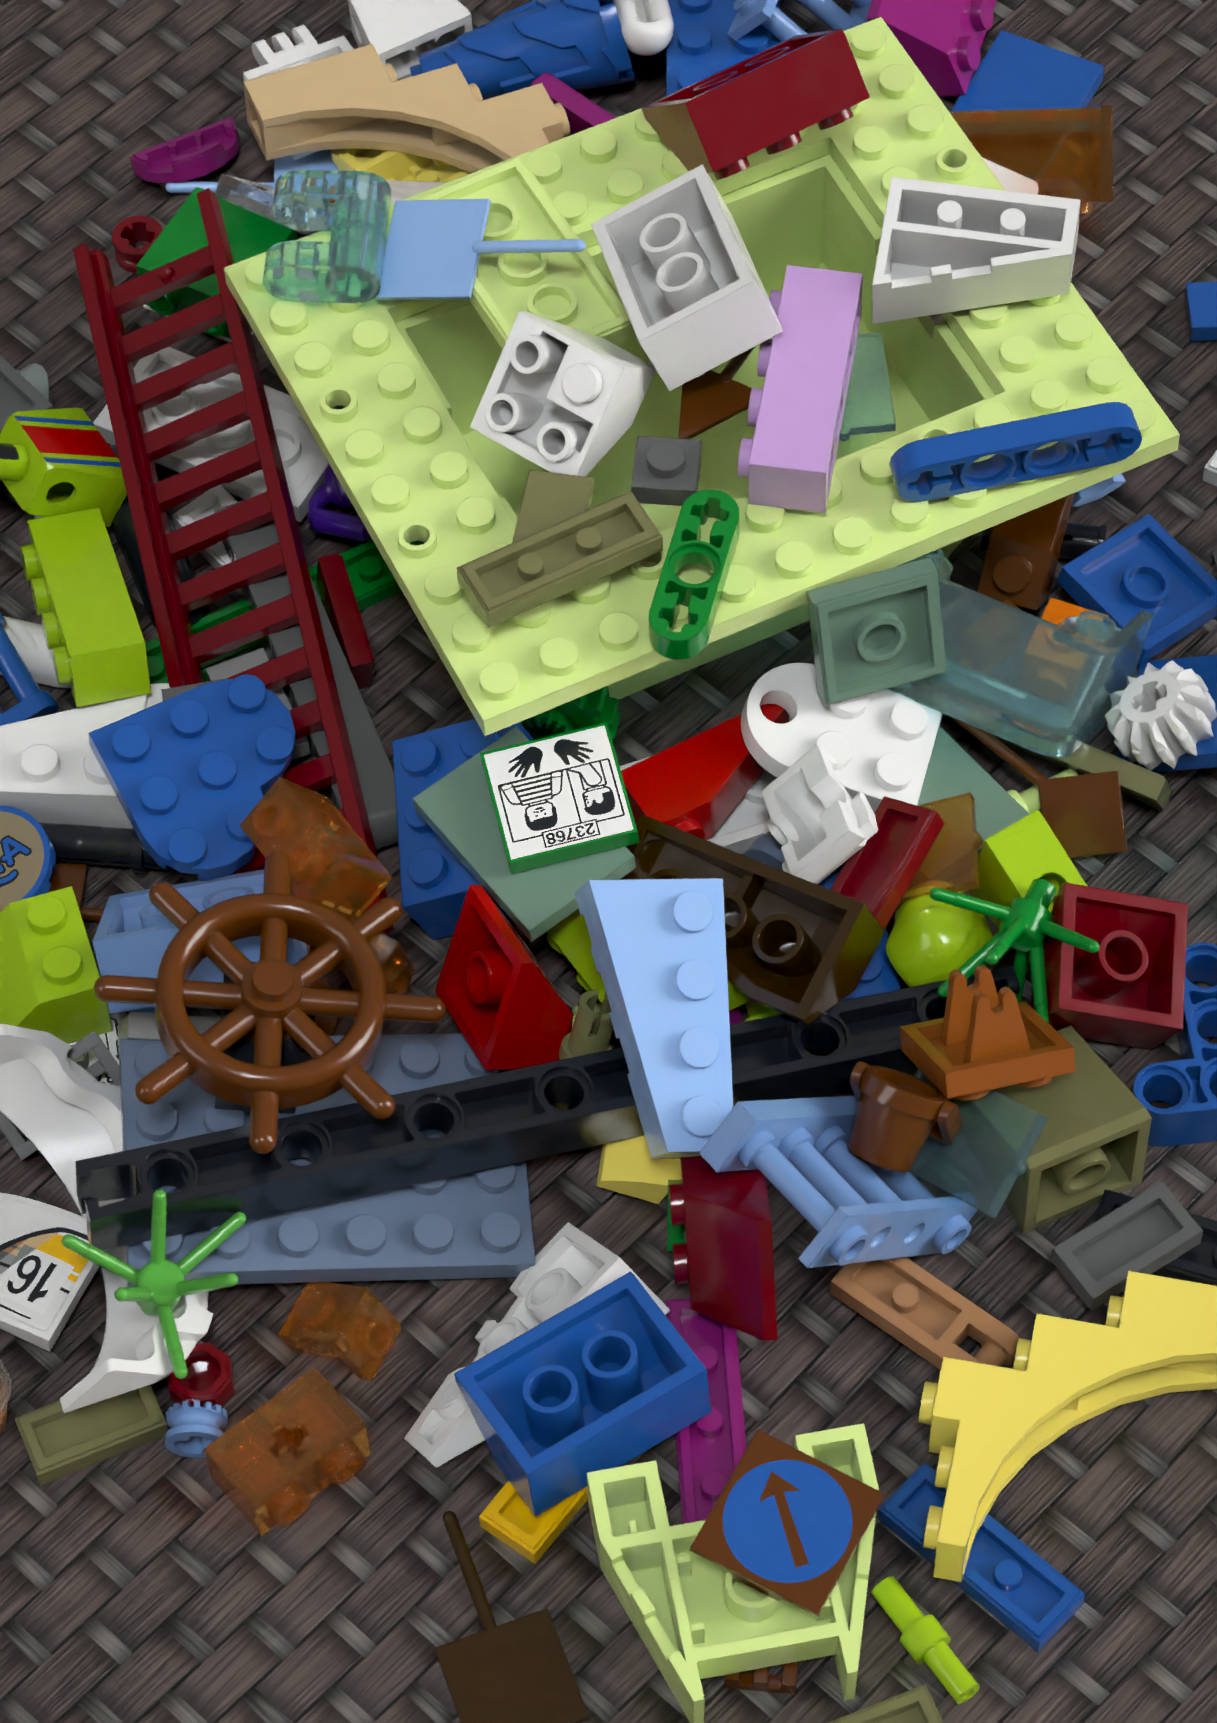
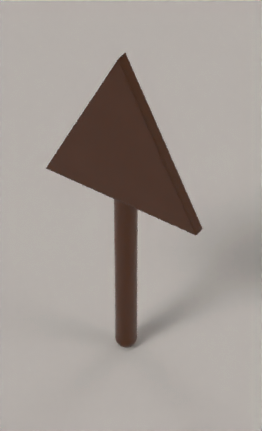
(713, 399)

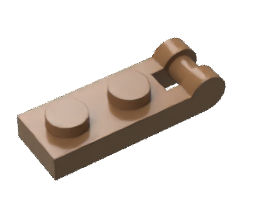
(922, 1312)

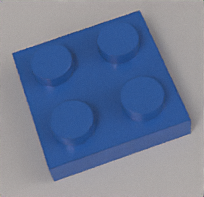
(1145, 572)

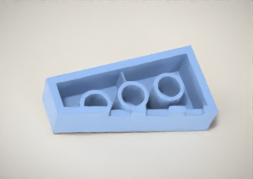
(668, 1000)

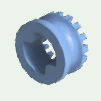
(193, 1427)

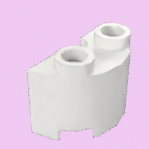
(816, 817)

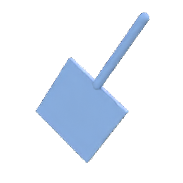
(438, 247)

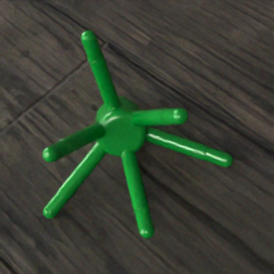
(1022, 928)

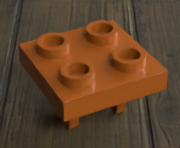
(985, 1041)

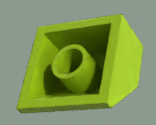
(49, 968)

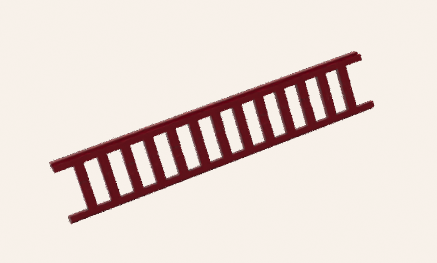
(150, 498)

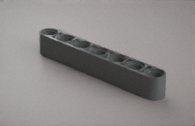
(369, 755)

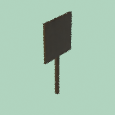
(508, 1669)

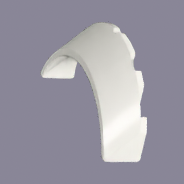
(69, 1121)

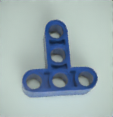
(1188, 1082)

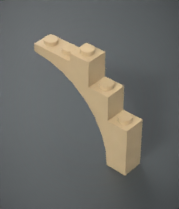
(363, 105)

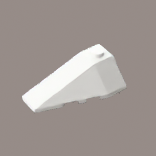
(563, 1275)

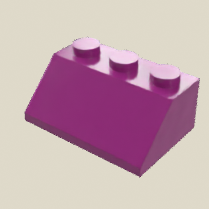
(939, 37)

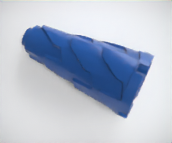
(567, 38)

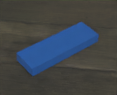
(1000, 1569)

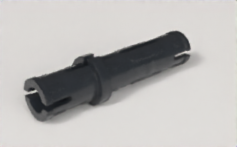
(100, 846)

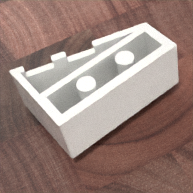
(53, 770)

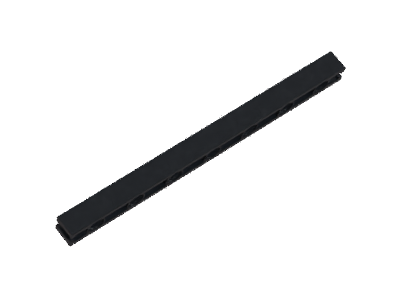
(483, 1119)

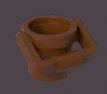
(897, 1117)

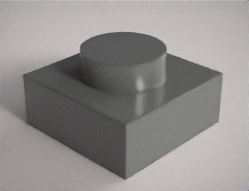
(666, 470)

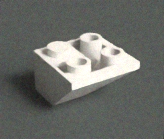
(561, 395)

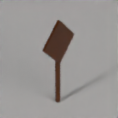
(1079, 809)

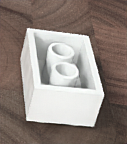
(686, 278)

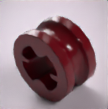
(128, 233)

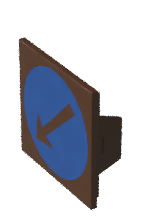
(787, 1523)

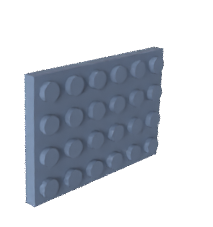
(421, 1231)

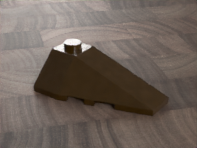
(785, 936)

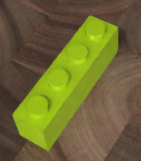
(85, 608)

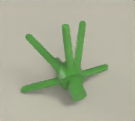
(161, 1281)

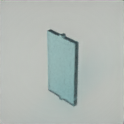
(985, 1153)

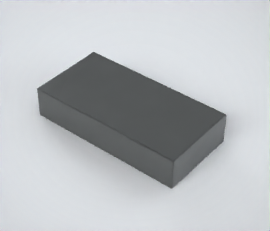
(1131, 1238)

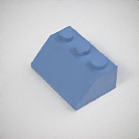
(136, 933)

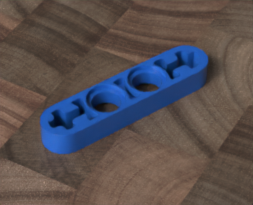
(947, 467)

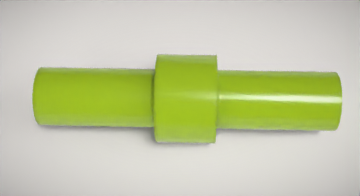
(925, 1640)

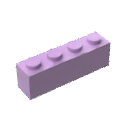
(803, 389)

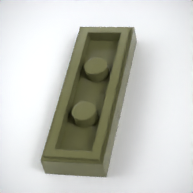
(559, 559)

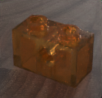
(325, 852)
(288, 1452)

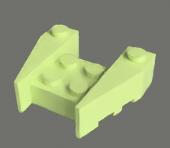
(694, 1611)

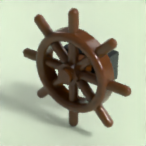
(266, 1045)

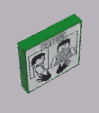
(559, 798)

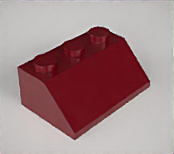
(760, 103)

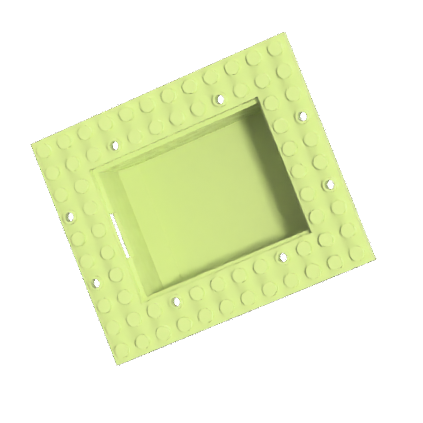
(421, 367)

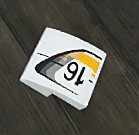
(37, 1273)

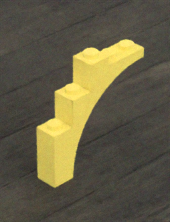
(998, 1417)

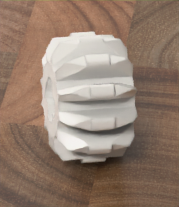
(1161, 715)

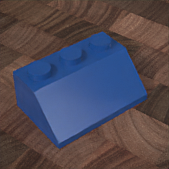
(584, 1392)

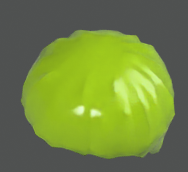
(934, 940)

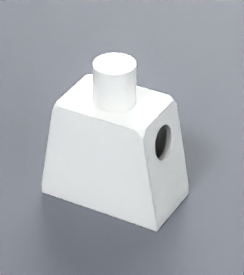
(407, 28)

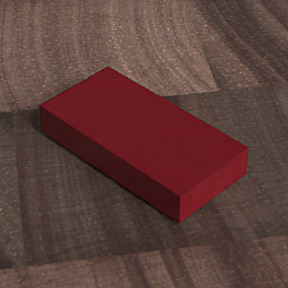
(345, 617)
(890, 858)

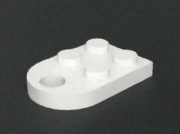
(874, 737)

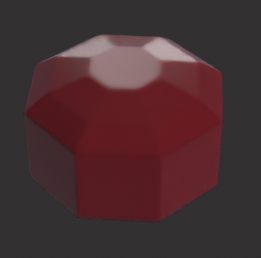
(207, 1377)

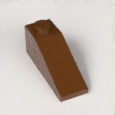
(1025, 555)

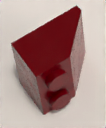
(1136, 979)
(726, 1246)

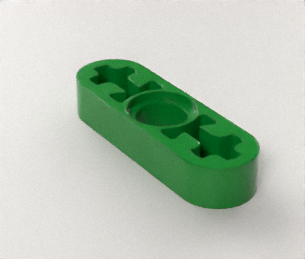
(700, 598)

